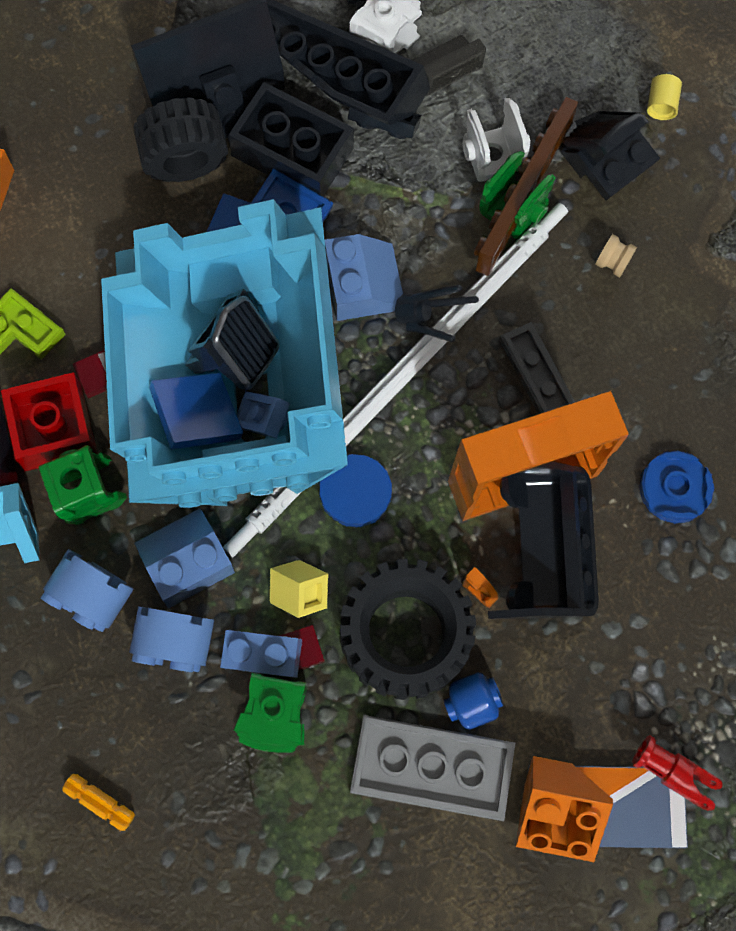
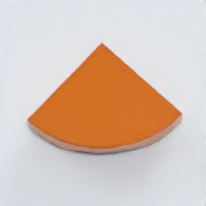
(480, 587)

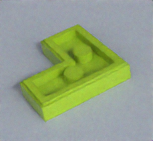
(27, 325)

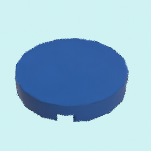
(676, 487)
(357, 492)

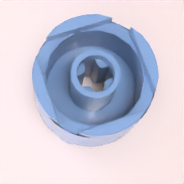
(86, 590)
(171, 637)

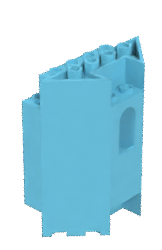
(157, 311)

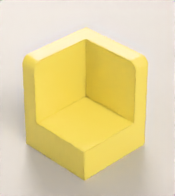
(298, 588)

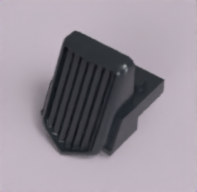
(609, 149)

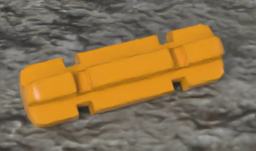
(98, 802)

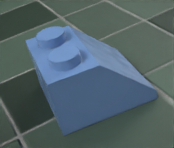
(362, 276)
(184, 558)

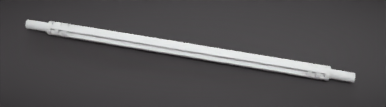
(408, 367)

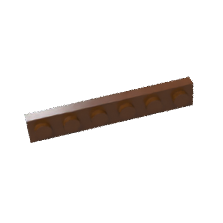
(530, 176)

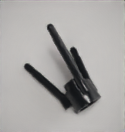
(416, 308)

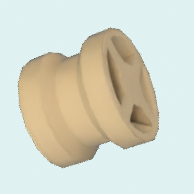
(616, 255)

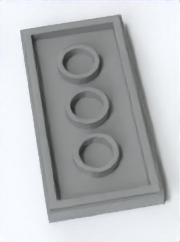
(433, 768)

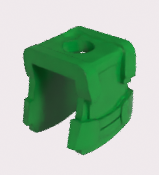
(495, 190)
(90, 496)
(272, 715)

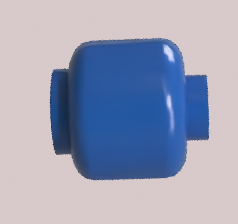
(474, 700)

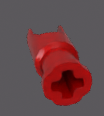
(676, 772)

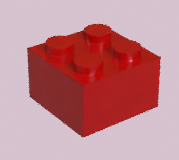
(47, 419)

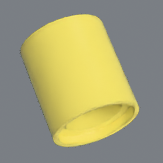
(664, 97)

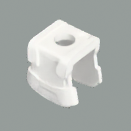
(387, 23)
(508, 139)

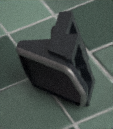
(235, 342)

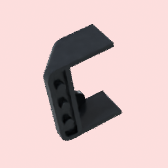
(555, 543)

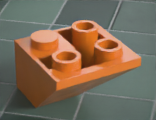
(562, 811)

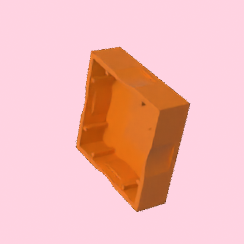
(573, 435)

